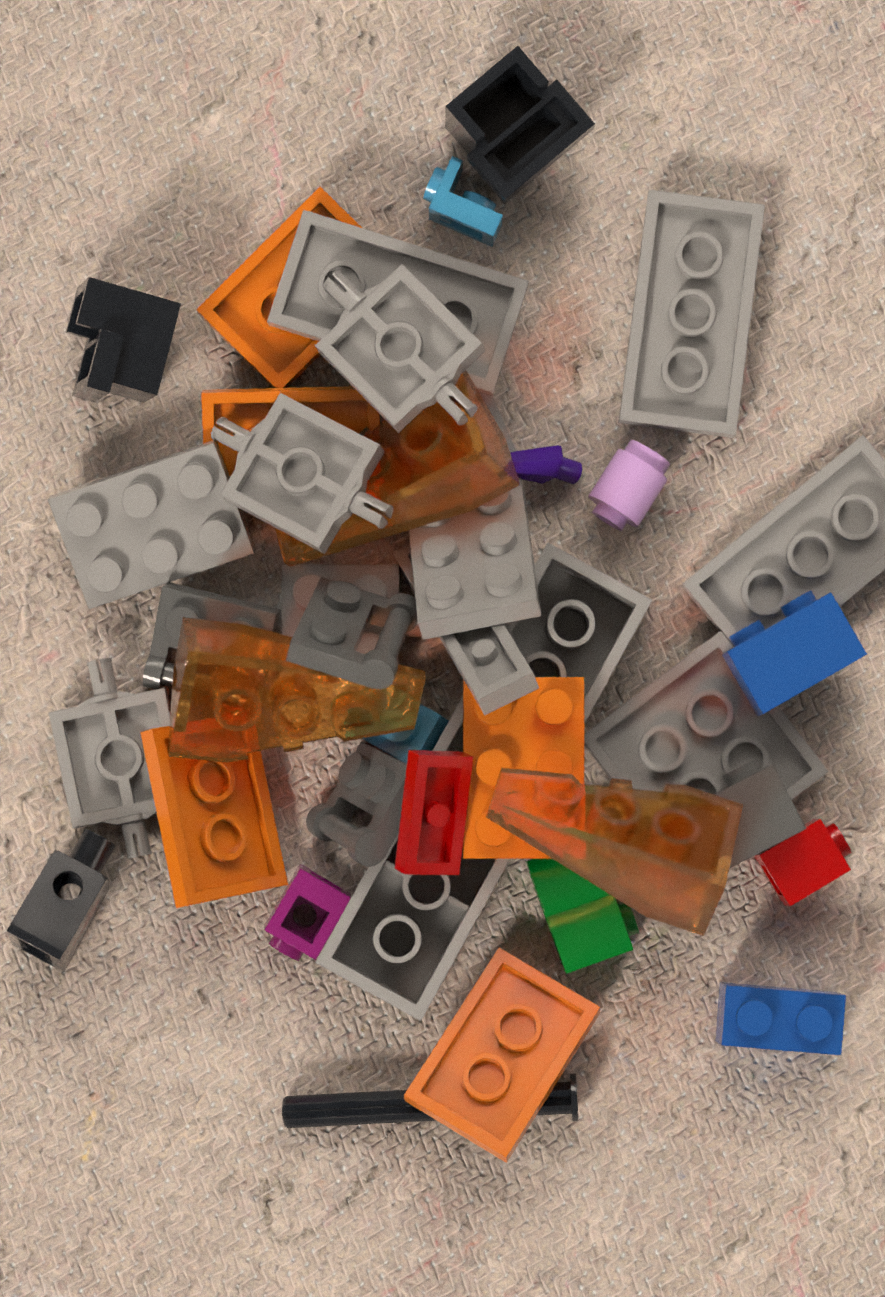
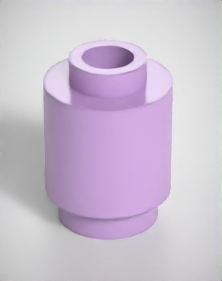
(629, 485)

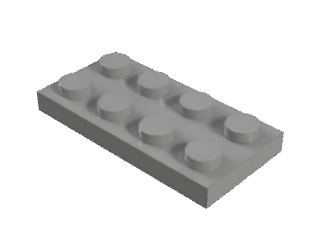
(476, 295)
(691, 313)
(815, 540)

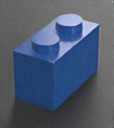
(792, 653)
(780, 1018)

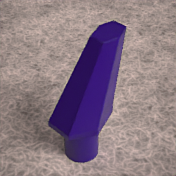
(546, 464)

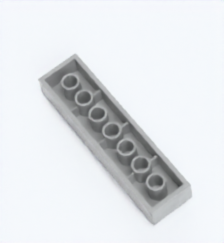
(409, 928)

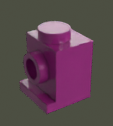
(327, 900)

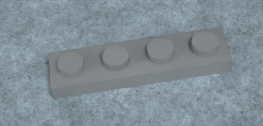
(483, 656)

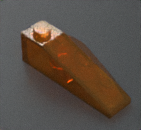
(425, 474)
(243, 696)
(644, 847)

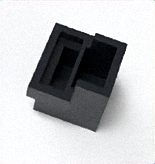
(515, 123)
(125, 340)

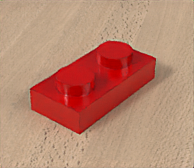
(433, 812)

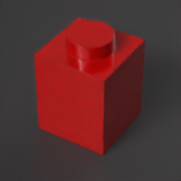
(805, 861)

